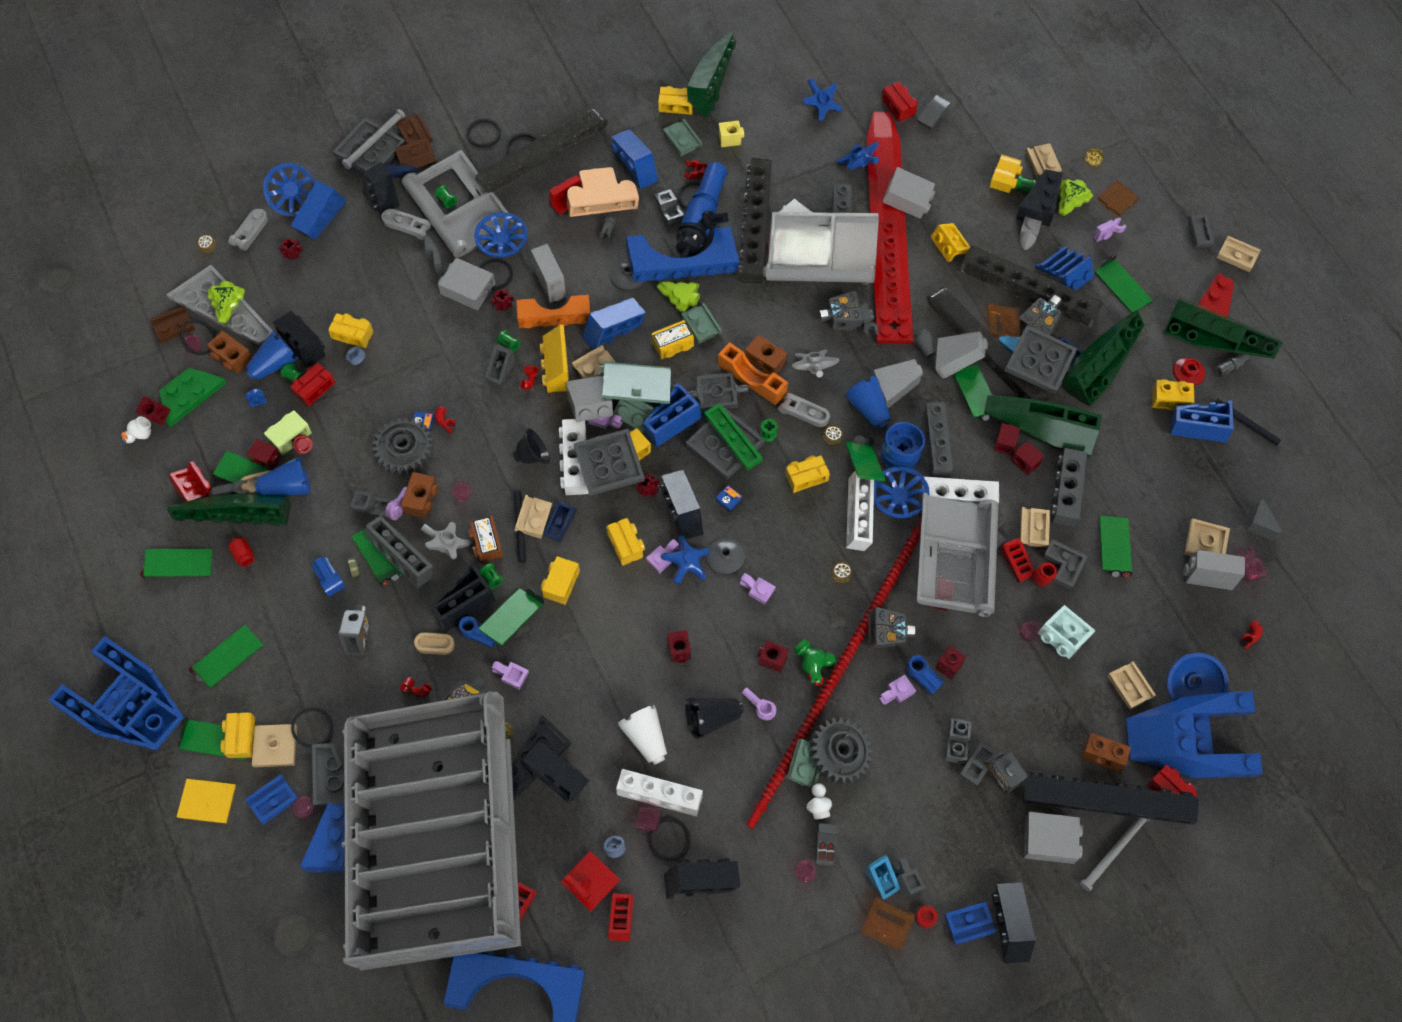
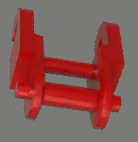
(697, 165)

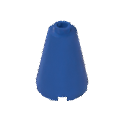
(270, 357)
(870, 402)
(285, 480)

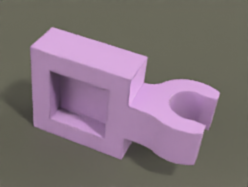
(1106, 230)
(614, 421)
(655, 560)
(759, 589)
(512, 675)
(899, 690)

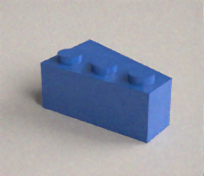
(635, 158)
(318, 210)
(612, 321)
(672, 418)
(1205, 422)
(326, 848)

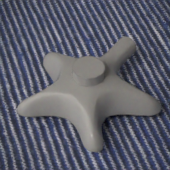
(814, 362)
(445, 540)

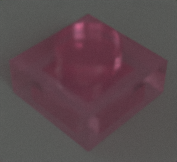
(648, 819)

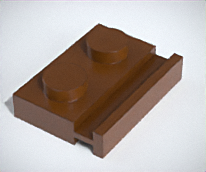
(413, 129)
(416, 154)
(169, 324)

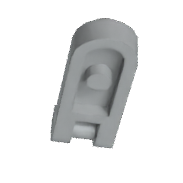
(405, 223)
(249, 229)
(804, 410)

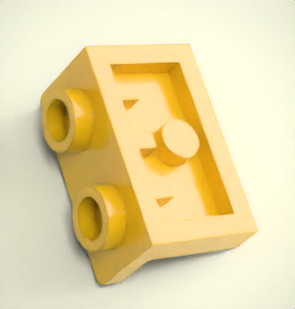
(949, 241)

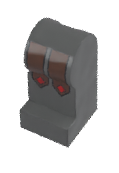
(826, 844)

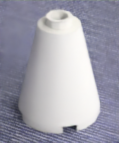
(645, 733)

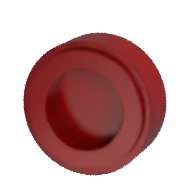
(926, 917)

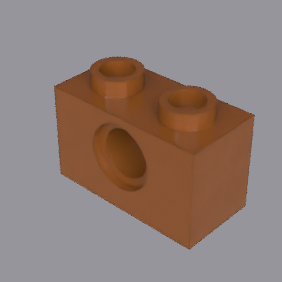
(756, 355)
(419, 485)
(1105, 752)

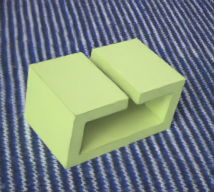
(286, 429)

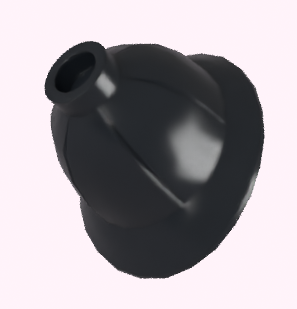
(531, 449)

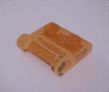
(1008, 320)
(884, 929)

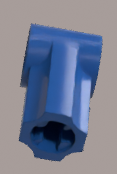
(328, 577)
(474, 634)
(924, 676)

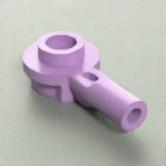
(394, 508)
(765, 709)

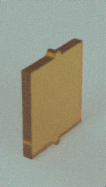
(1118, 198)

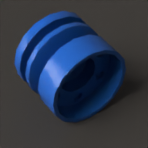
(902, 445)

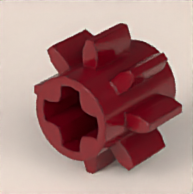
(290, 248)
(502, 300)
(649, 486)

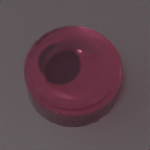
(1029, 631)

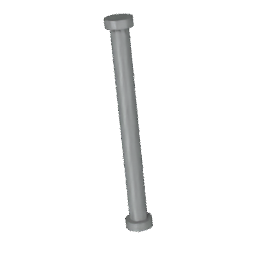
(379, 133)
(1111, 855)

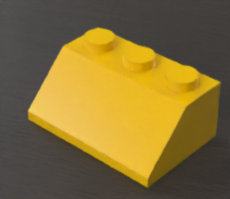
(554, 360)

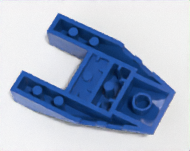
(131, 709)
(1182, 739)

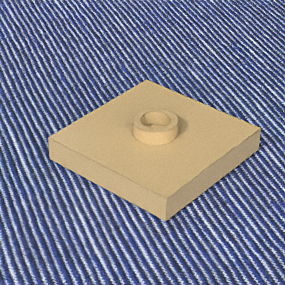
(1206, 537)
(274, 746)

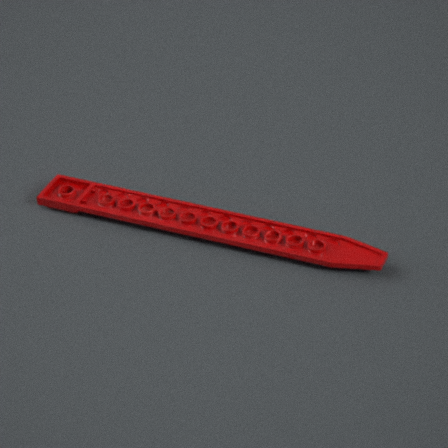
(891, 270)

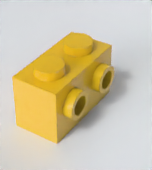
(1171, 394)

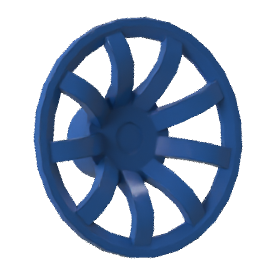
(290, 188)
(501, 238)
(900, 494)

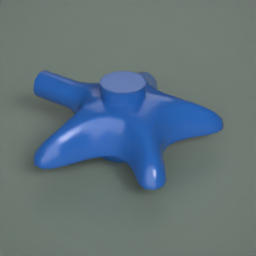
(822, 99)
(860, 156)
(686, 560)

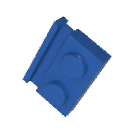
(271, 799)
(970, 923)

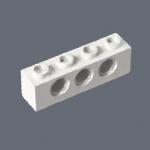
(572, 483)
(967, 488)
(860, 513)
(659, 792)

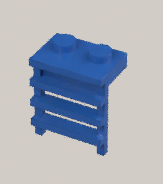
(1069, 267)

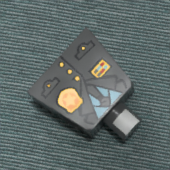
(843, 312)
(1043, 315)
(887, 628)

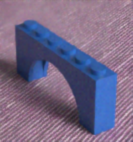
(650, 265)
(475, 970)

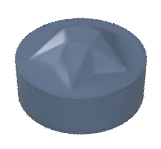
(355, 355)
(614, 846)

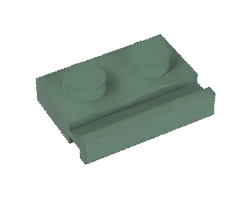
(682, 137)
(701, 323)
(634, 412)
(802, 767)

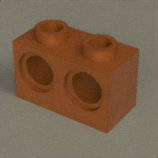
(231, 350)

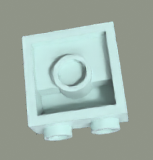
(1066, 632)

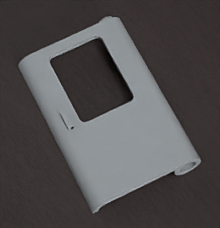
(458, 226)

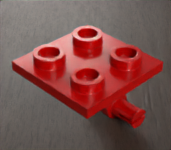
(590, 881)

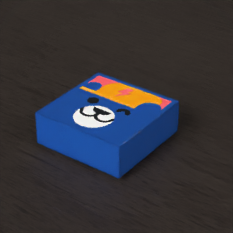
(425, 418)
(729, 498)

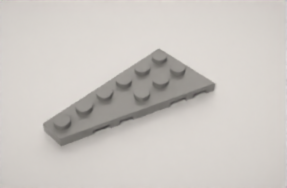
(194, 296)

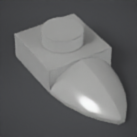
(1029, 232)

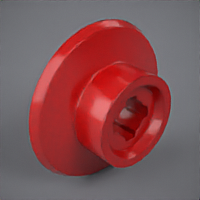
(1182, 372)

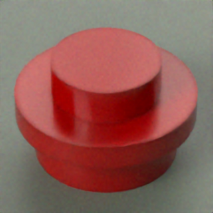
(302, 444)

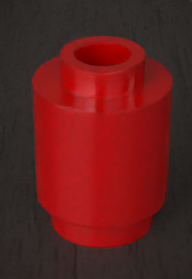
(241, 551)
(1044, 574)

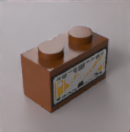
(486, 539)

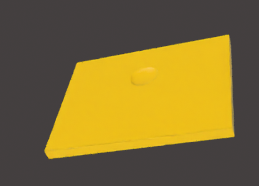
(206, 801)

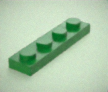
(733, 437)

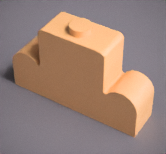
(601, 193)

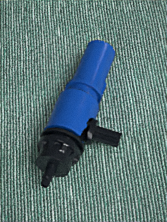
(701, 212)

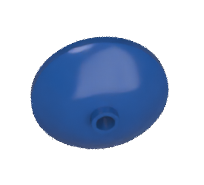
(1209, 674)

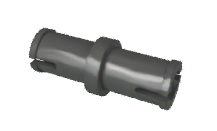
(1231, 364)

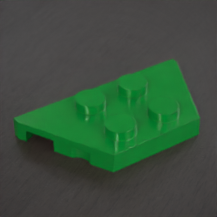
(188, 392)

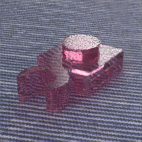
(1253, 567)

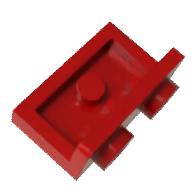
(558, 194)
(190, 483)

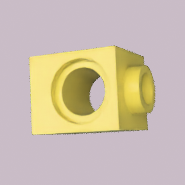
(730, 133)

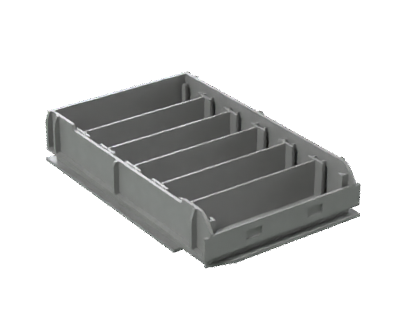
(438, 836)

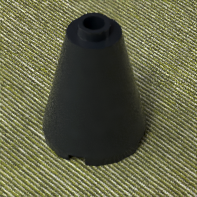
(711, 714)

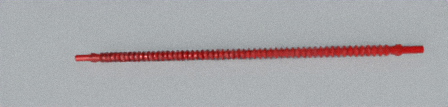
(836, 675)

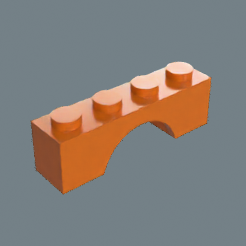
(533, 315)
(767, 385)

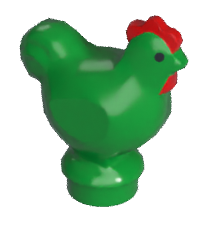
(813, 661)

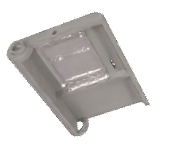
(822, 247)
(962, 555)

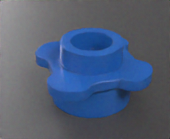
(255, 397)

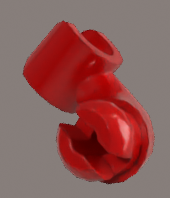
(530, 371)
(439, 417)
(1256, 630)
(408, 686)

